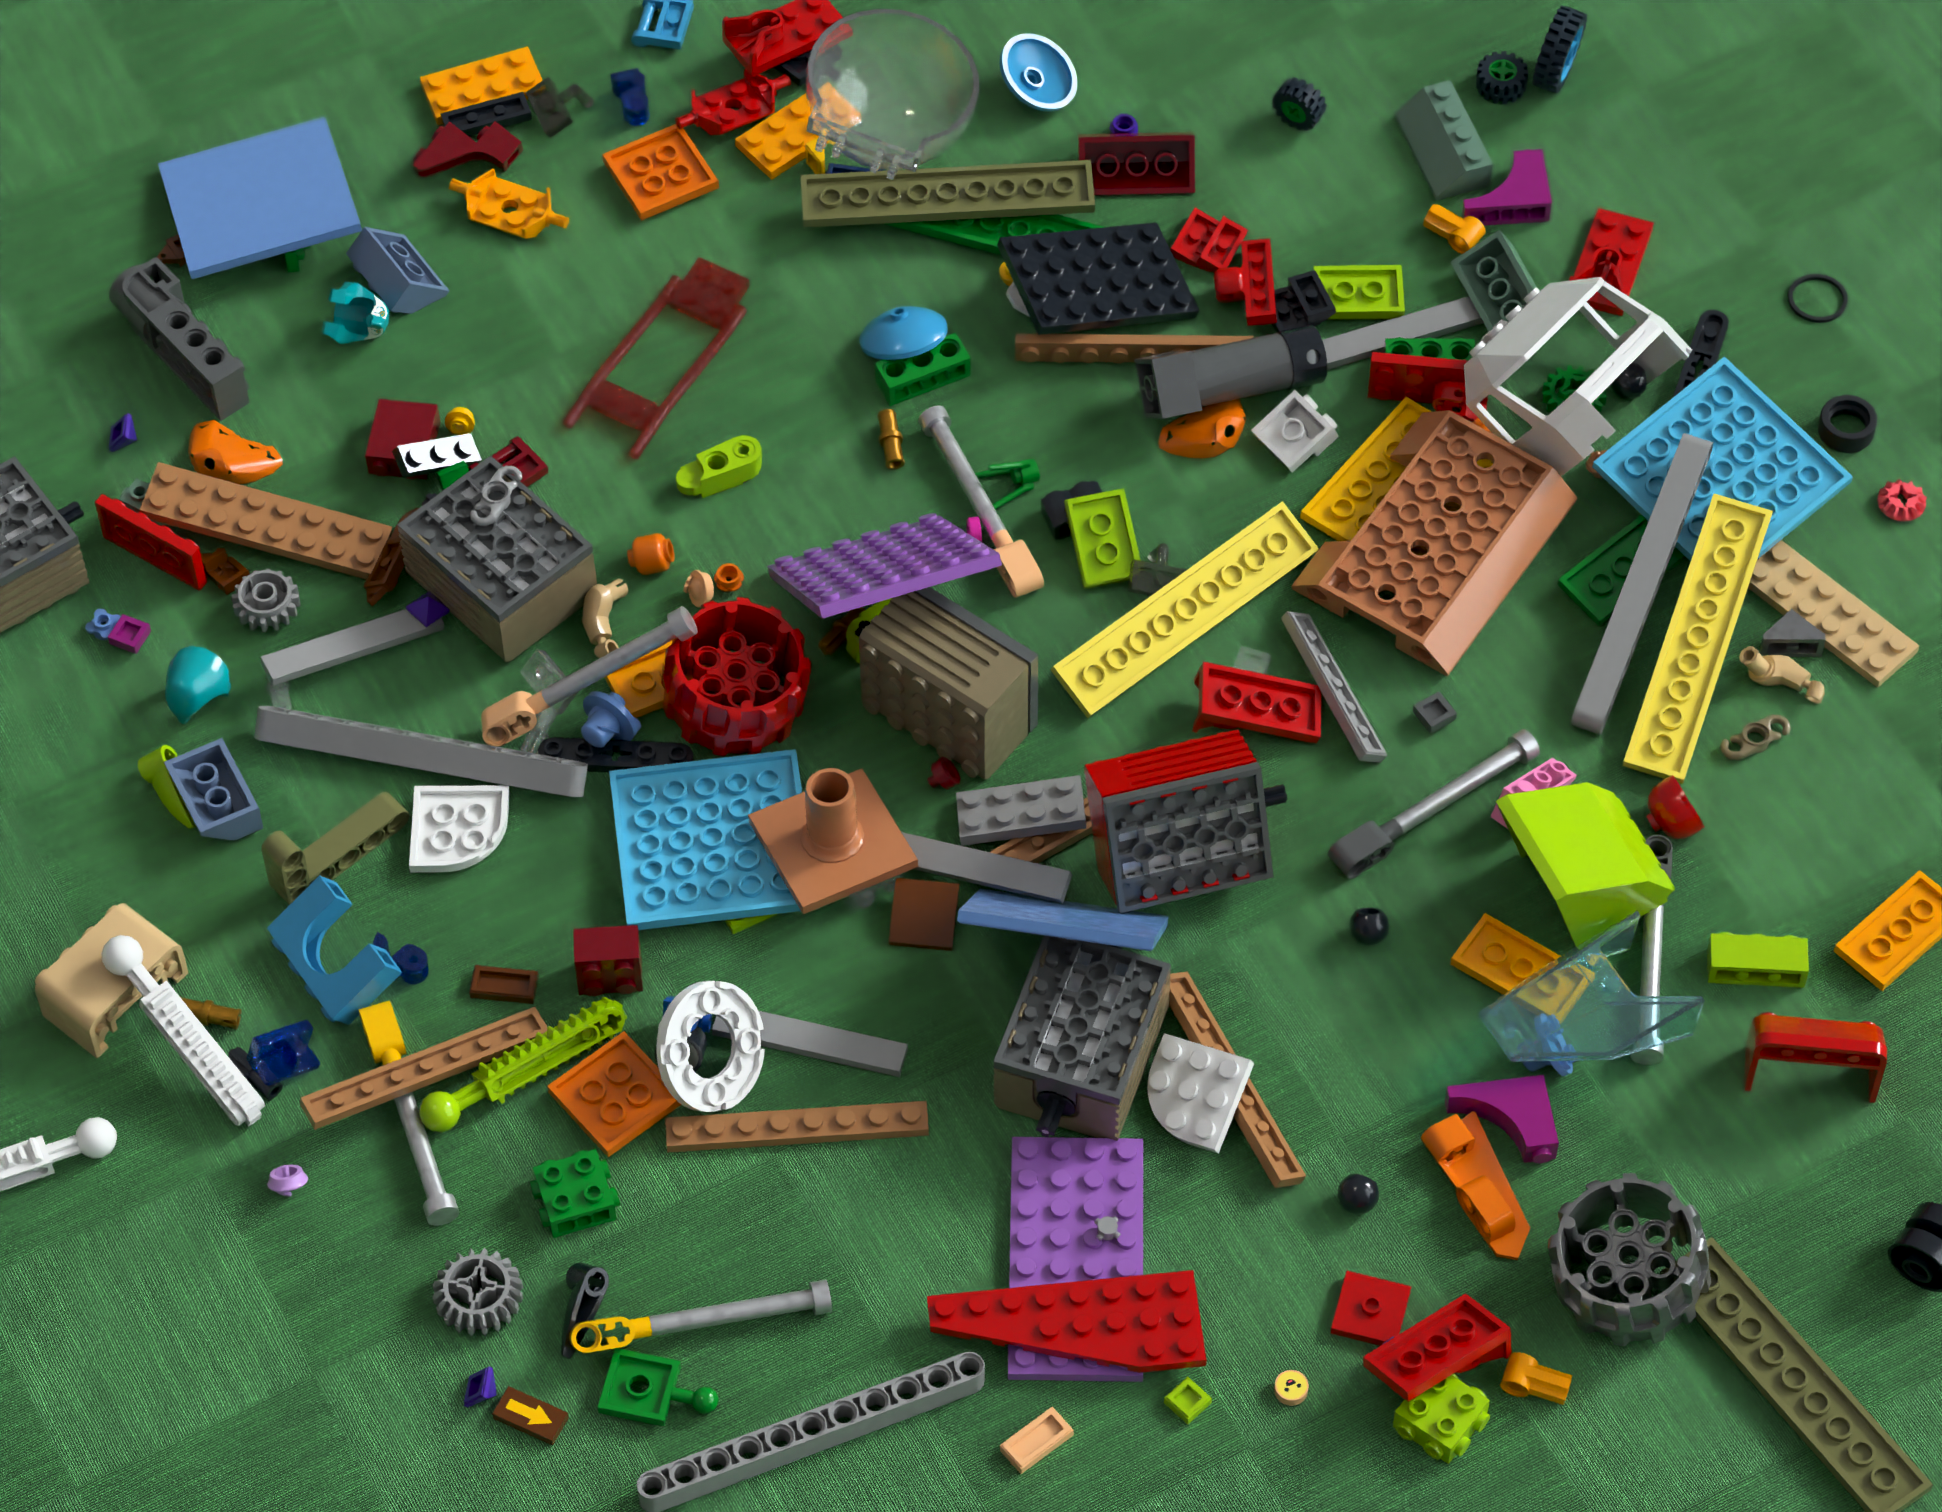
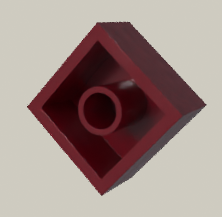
(608, 960)

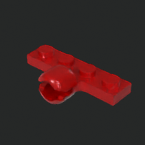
(1250, 282)

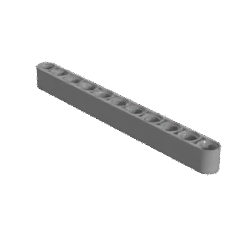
(1641, 584)
(421, 751)
(803, 1445)

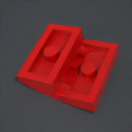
(1207, 241)

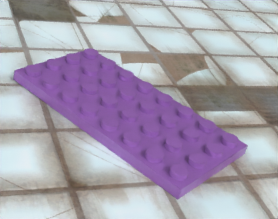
(1055, 1199)

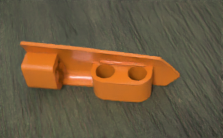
(1479, 1181)

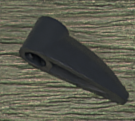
(588, 1290)

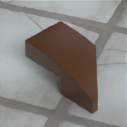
(223, 570)

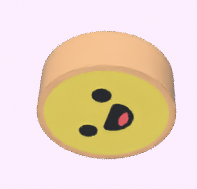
(1291, 1387)

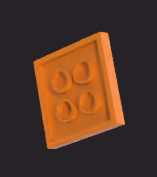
(660, 171)
(614, 1094)

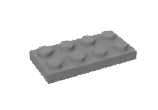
(1020, 810)

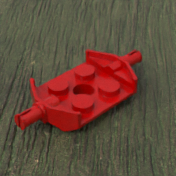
(751, 96)

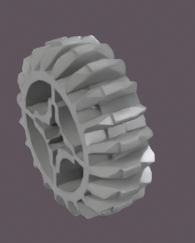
(491, 1304)

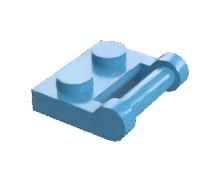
(670, 26)

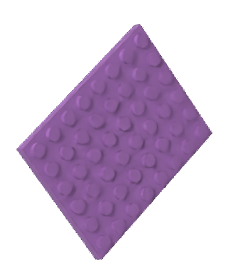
(882, 565)

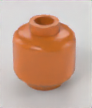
(651, 554)

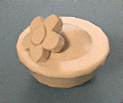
(699, 587)

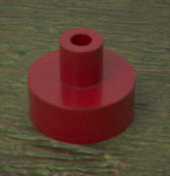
(943, 774)

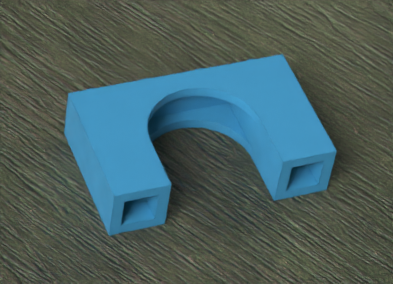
(299, 936)

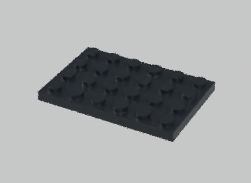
(1097, 278)

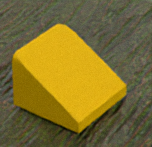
(815, 159)

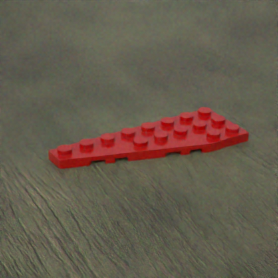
(1117, 1321)

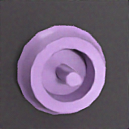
(286, 1179)

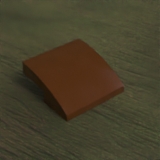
(924, 914)

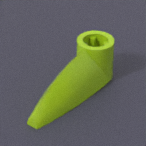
(154, 771)

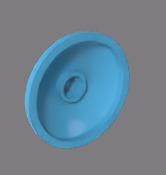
(1038, 72)
(903, 333)

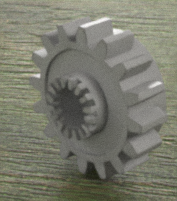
(265, 599)

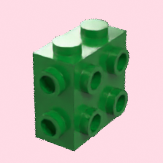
(574, 1193)

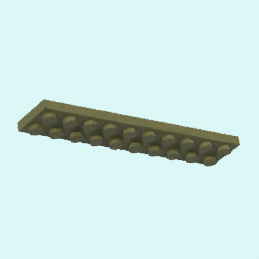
(947, 193)
(1805, 1390)

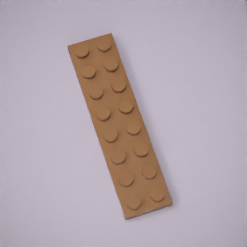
(264, 521)

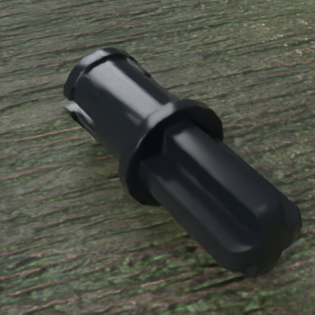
(238, 1057)

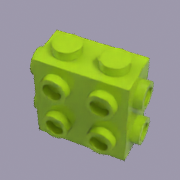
(1443, 1418)

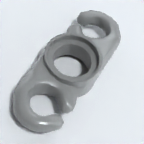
(496, 507)

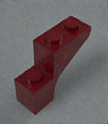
(453, 148)

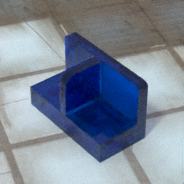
(283, 1053)

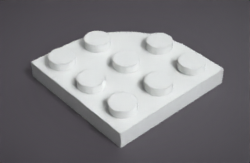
(456, 825)
(1196, 1090)

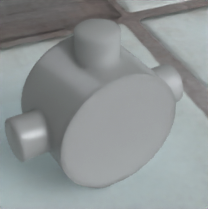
(1107, 1228)

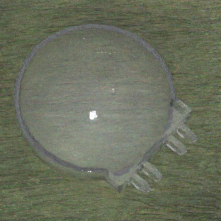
(890, 89)

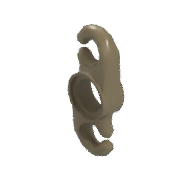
(1762, 727)

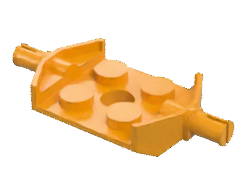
(490, 195)

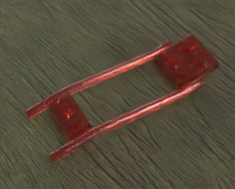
(704, 294)

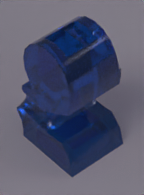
(631, 89)
(410, 960)

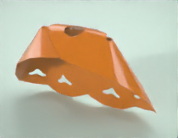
(1202, 428)
(231, 454)

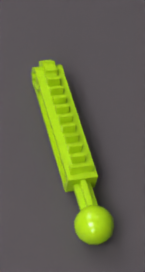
(604, 1018)

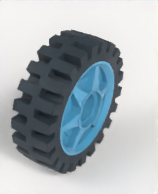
(1559, 49)

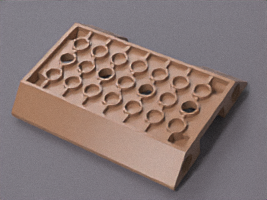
(1471, 552)

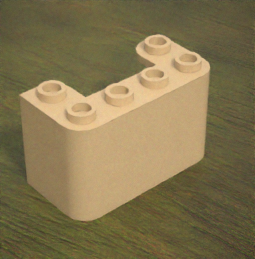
(88, 998)

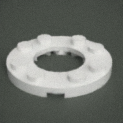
(746, 1055)

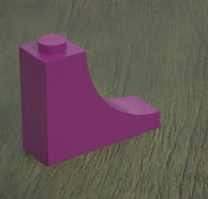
(1520, 198)
(1515, 1106)

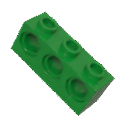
(1429, 347)
(923, 373)

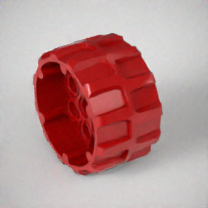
(715, 718)

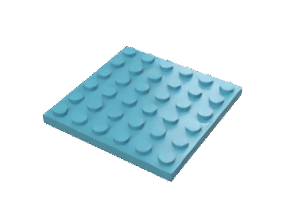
(1754, 456)
(690, 839)

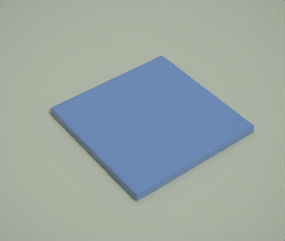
(259, 197)
(1063, 920)

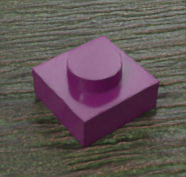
(129, 634)

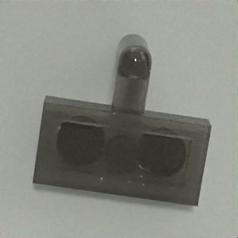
(551, 107)
(1149, 577)

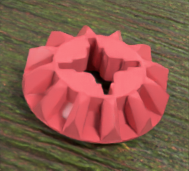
(1892, 506)

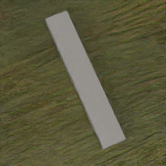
(1420, 324)
(345, 646)
(1334, 687)
(990, 869)
(827, 1043)

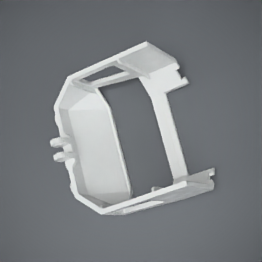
(1571, 429)

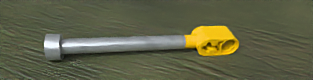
(388, 1046)
(814, 1298)

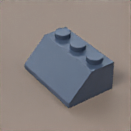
(395, 270)
(215, 792)

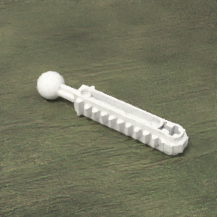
(185, 1033)
(34, 1159)

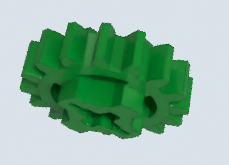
(1567, 382)

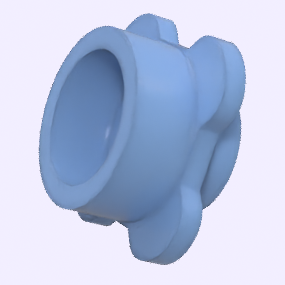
(102, 631)

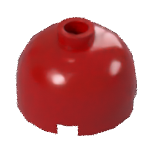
(1672, 810)

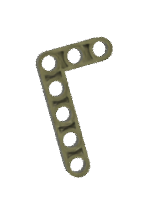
(293, 870)

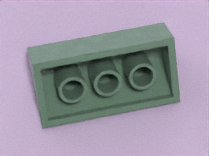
(1444, 141)
(1494, 278)

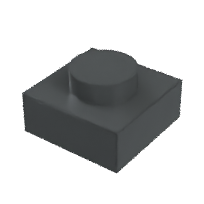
(1434, 712)

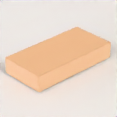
(1036, 1440)

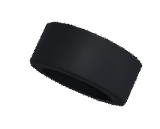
(1852, 406)

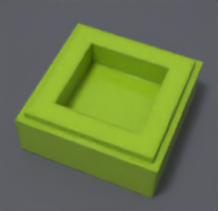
(1187, 1400)

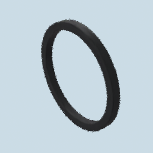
(1837, 284)

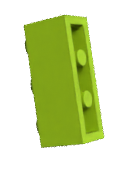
(1757, 960)

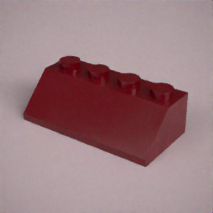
(1140, 162)

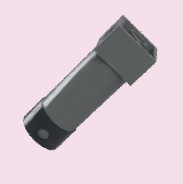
(1188, 380)

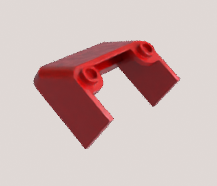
(1816, 1043)

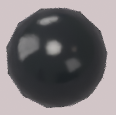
(1630, 382)
(1369, 925)
(1358, 1194)

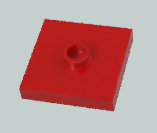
(1370, 1308)

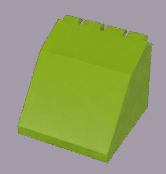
(1586, 855)

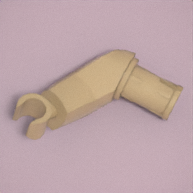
(596, 610)
(1781, 670)

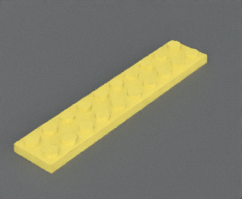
(1184, 609)
(1697, 638)

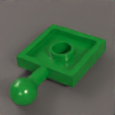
(654, 1403)

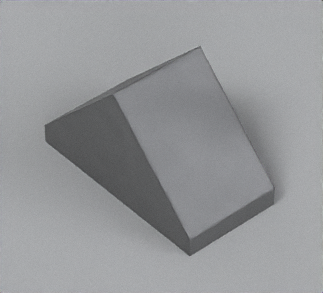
(1793, 638)

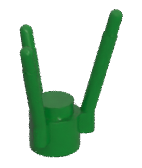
(1021, 472)

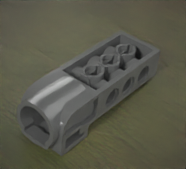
(157, 313)

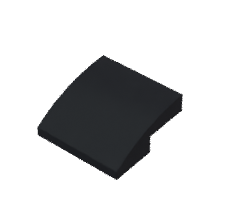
(1302, 302)

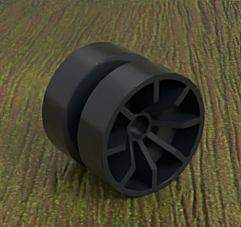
(1918, 1248)

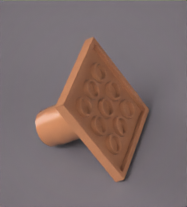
(832, 839)

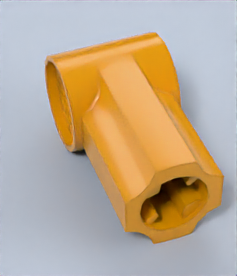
(1460, 232)
(1527, 1377)

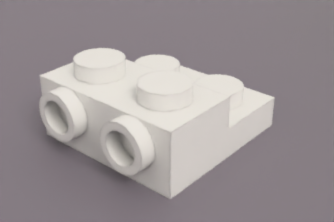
(1296, 430)

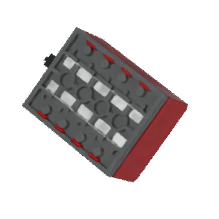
(1180, 820)

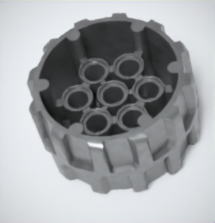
(1620, 1205)

